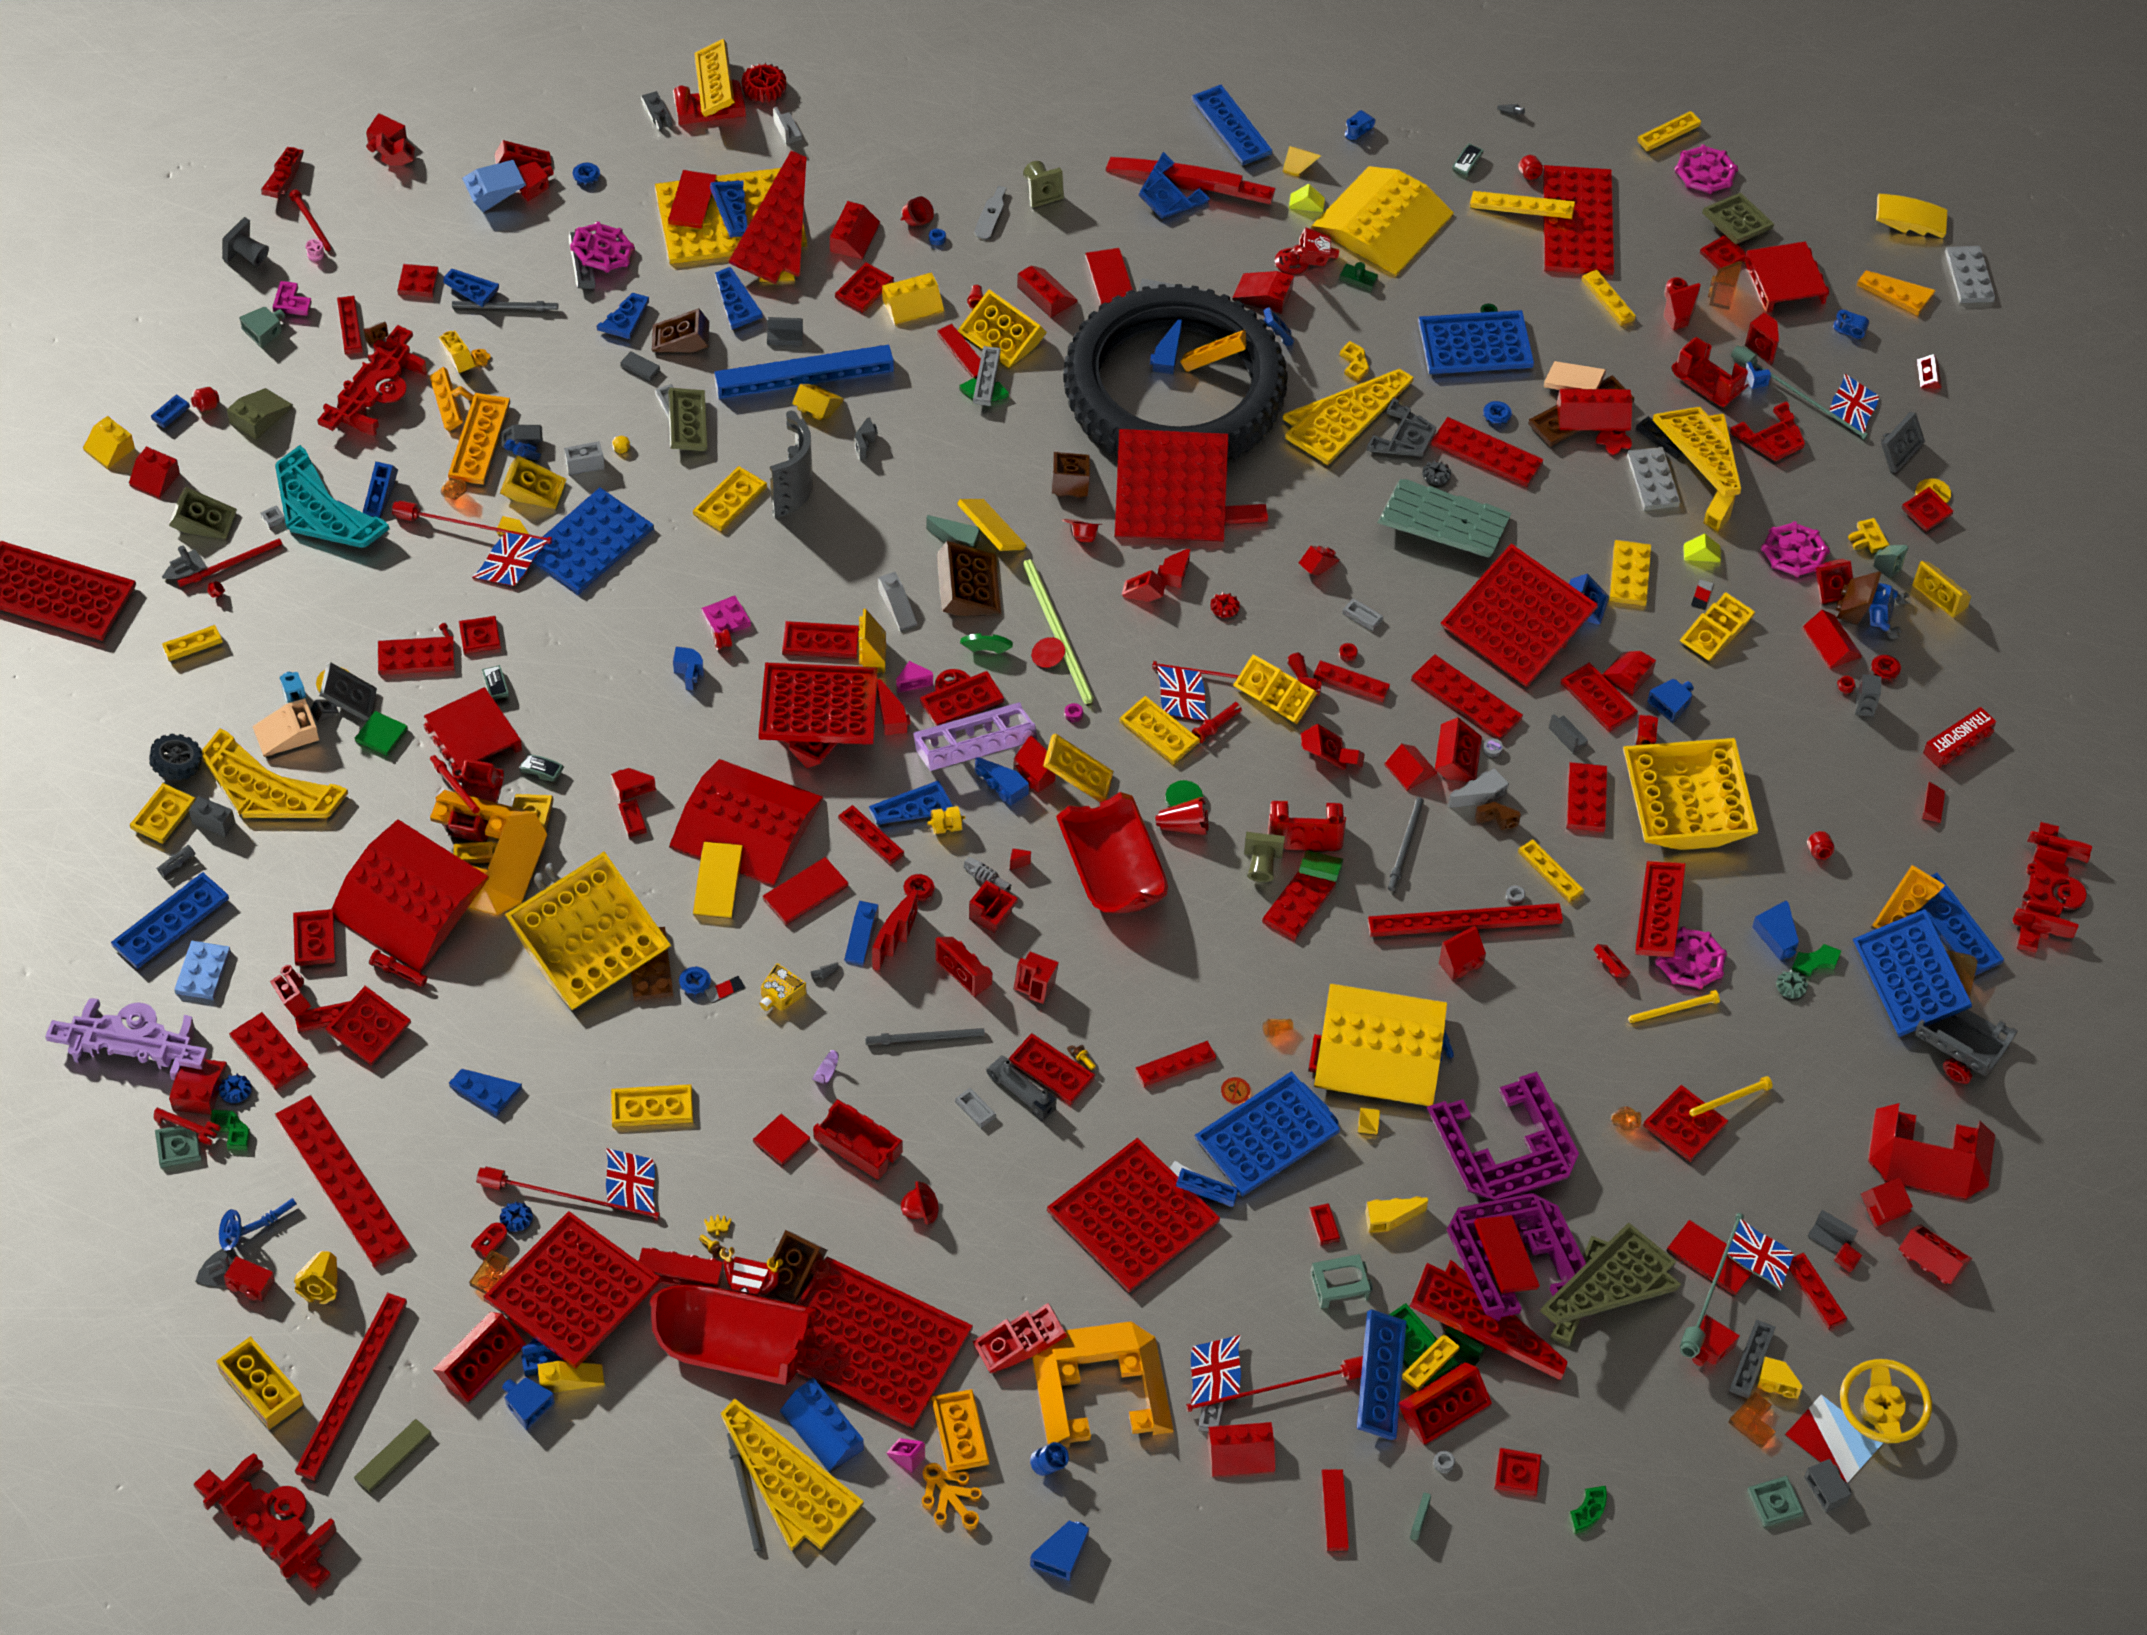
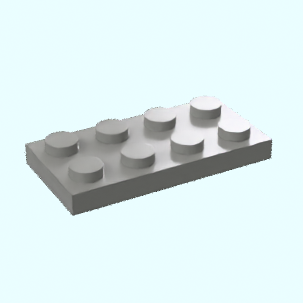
(1969, 274)
(1653, 478)

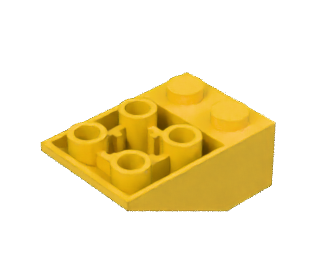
(871, 642)

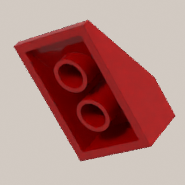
(1265, 290)
(197, 1089)

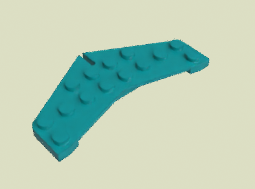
(314, 512)

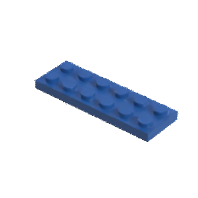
(1232, 125)
(169, 920)
(1960, 930)
(1381, 1375)

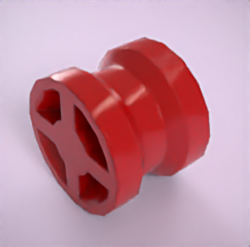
(722, 639)

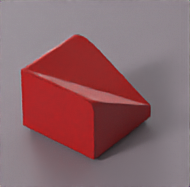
(1352, 756)

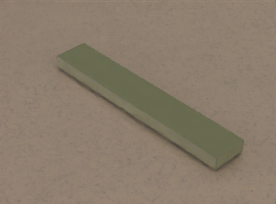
(1565, 1331)

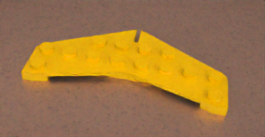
(262, 793)

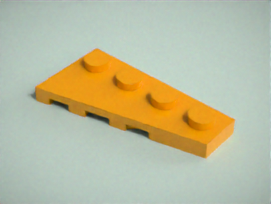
(1901, 293)
(1909, 897)

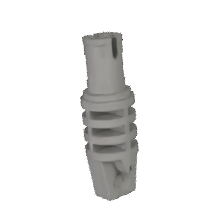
(983, 872)

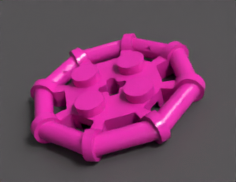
(1707, 162)
(606, 236)
(1797, 541)
(1702, 959)

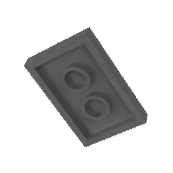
(1902, 442)
(348, 691)

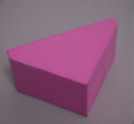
(913, 678)
(907, 1453)

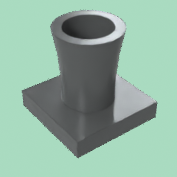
(239, 241)

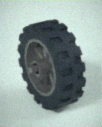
(177, 748)

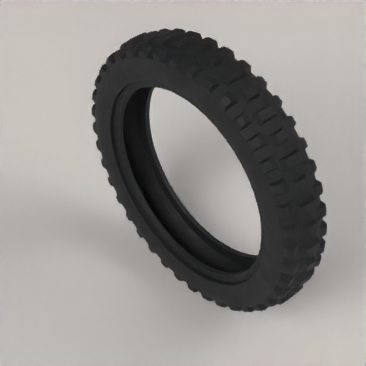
(1158, 310)

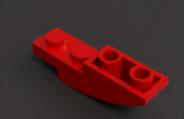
(284, 173)

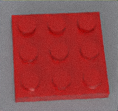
(368, 1025)
(1679, 1129)

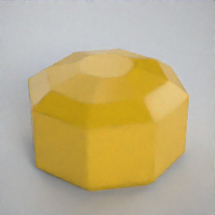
(621, 444)

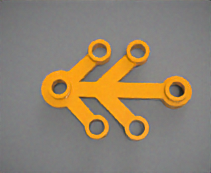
(950, 1494)

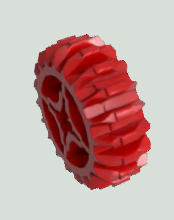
(764, 82)

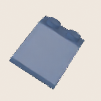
(493, 183)

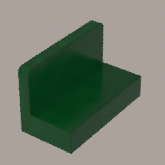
(1469, 1349)

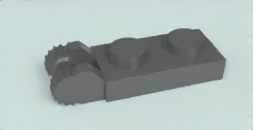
(656, 109)

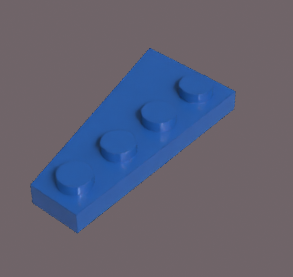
(730, 202)
(736, 300)
(911, 804)

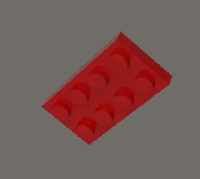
(416, 655)
(1586, 797)
(1298, 904)
(268, 1051)

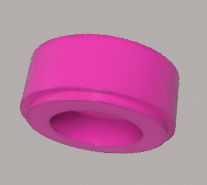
(1073, 712)

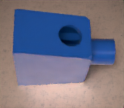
(1671, 698)
(527, 1400)

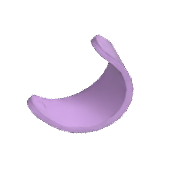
(827, 1068)

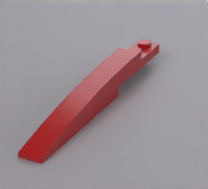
(1194, 177)

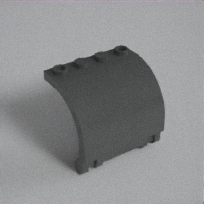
(793, 478)
(1968, 1039)

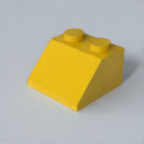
(816, 401)
(108, 442)

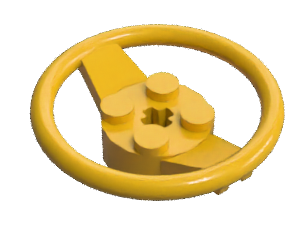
(1884, 1394)

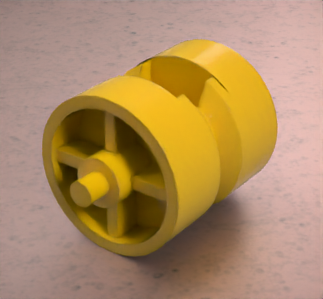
(946, 820)

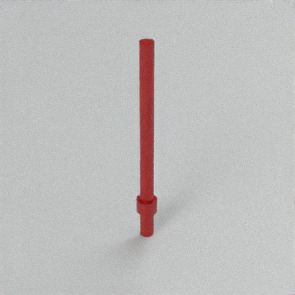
(196, 577)
(442, 769)

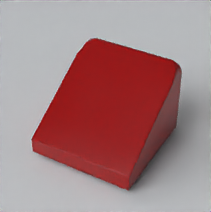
(1019, 858)

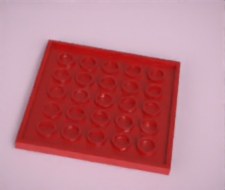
(1171, 485)
(1519, 615)
(818, 703)
(1132, 1215)
(572, 1289)

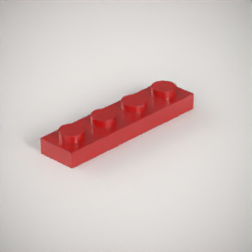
(1351, 681)
(1175, 1063)

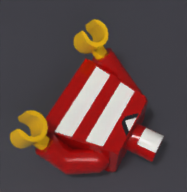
(750, 1275)

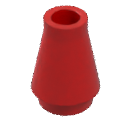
(975, 296)
(1297, 665)

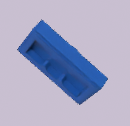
(170, 411)

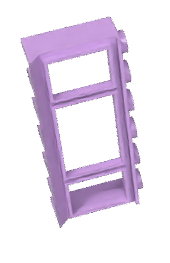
(977, 746)

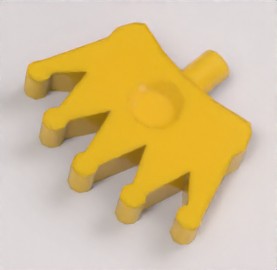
(717, 1225)

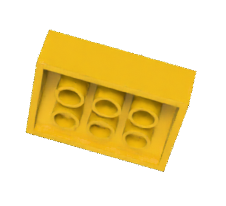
(1002, 326)

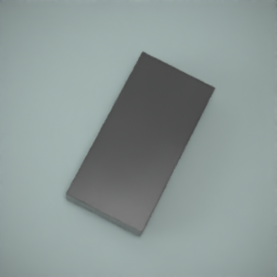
(640, 365)

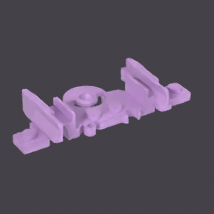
(142, 1040)

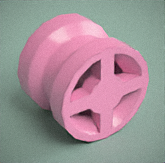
(314, 250)

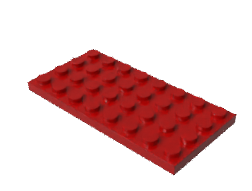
(1587, 238)
(60, 591)

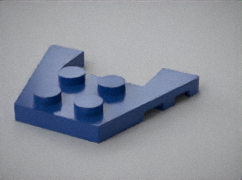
(1164, 196)

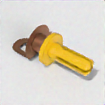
(1081, 1055)
(713, 1246)

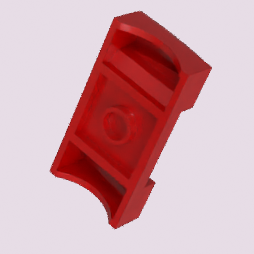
(689, 106)

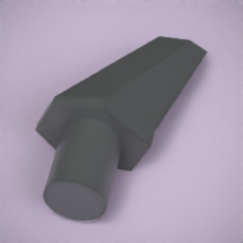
(1512, 109)
(824, 971)

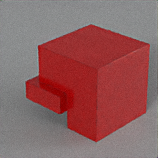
(990, 906)
(1036, 976)
(1887, 1202)

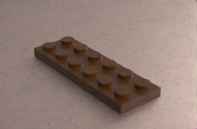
(1547, 423)

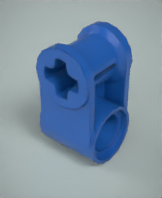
(1359, 125)
(1853, 324)

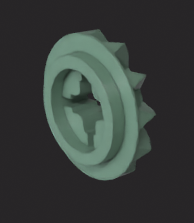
(1785, 987)

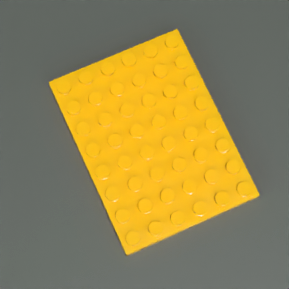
(713, 240)

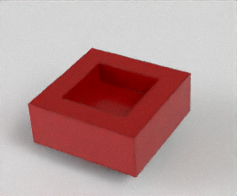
(1847, 1257)

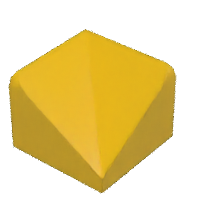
(1368, 1121)

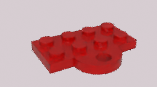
(961, 696)

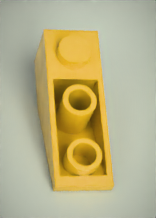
(457, 351)
(1389, 1214)

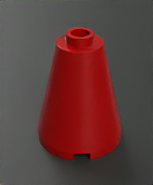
(1185, 817)

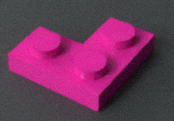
(289, 302)

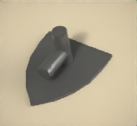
(184, 565)
(215, 1267)

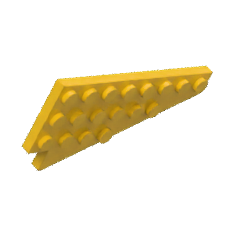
(1335, 421)
(1705, 444)
(794, 1487)

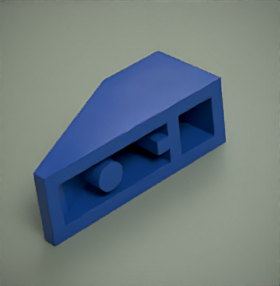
(1166, 351)
(380, 489)
(861, 932)

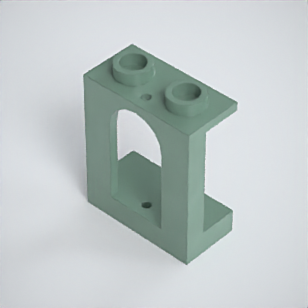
(1327, 1294)

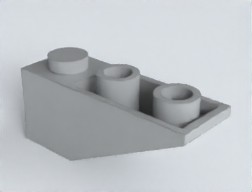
(1483, 790)

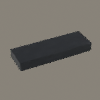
(1656, 435)

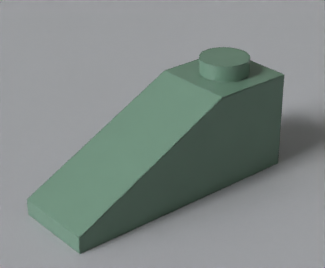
(953, 531)

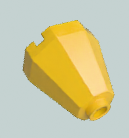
(318, 1278)

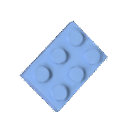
(202, 970)

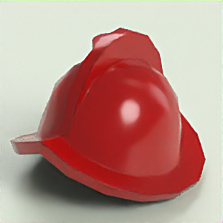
(920, 1203)

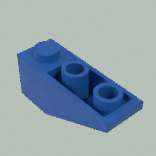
(1004, 781)

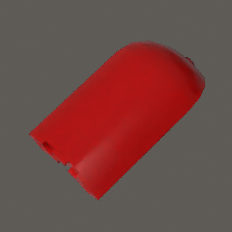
(1114, 855)
(732, 1331)

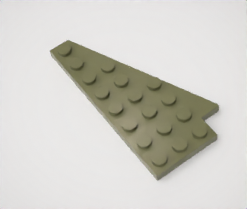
(1618, 1275)

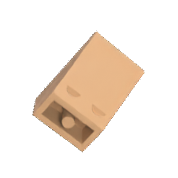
(286, 728)

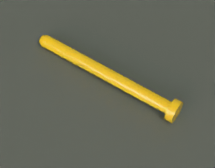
(1712, 997)
(1765, 1083)

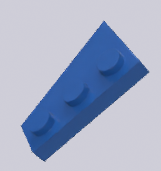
(471, 286)
(626, 317)
(485, 1090)

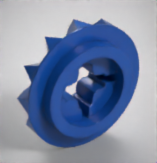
(588, 168)
(1497, 407)
(698, 974)
(236, 1095)
(518, 1224)

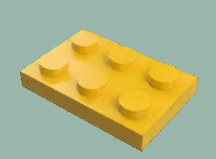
(162, 813)

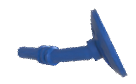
(235, 1230)

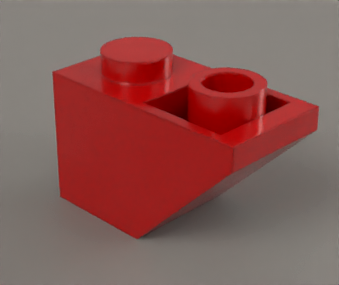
(1318, 559)

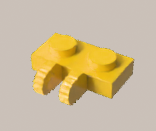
(1871, 536)

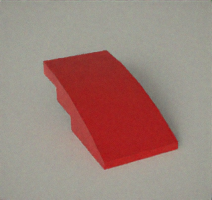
(895, 929)
(1019, 1339)

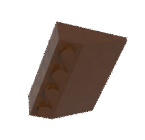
(968, 581)

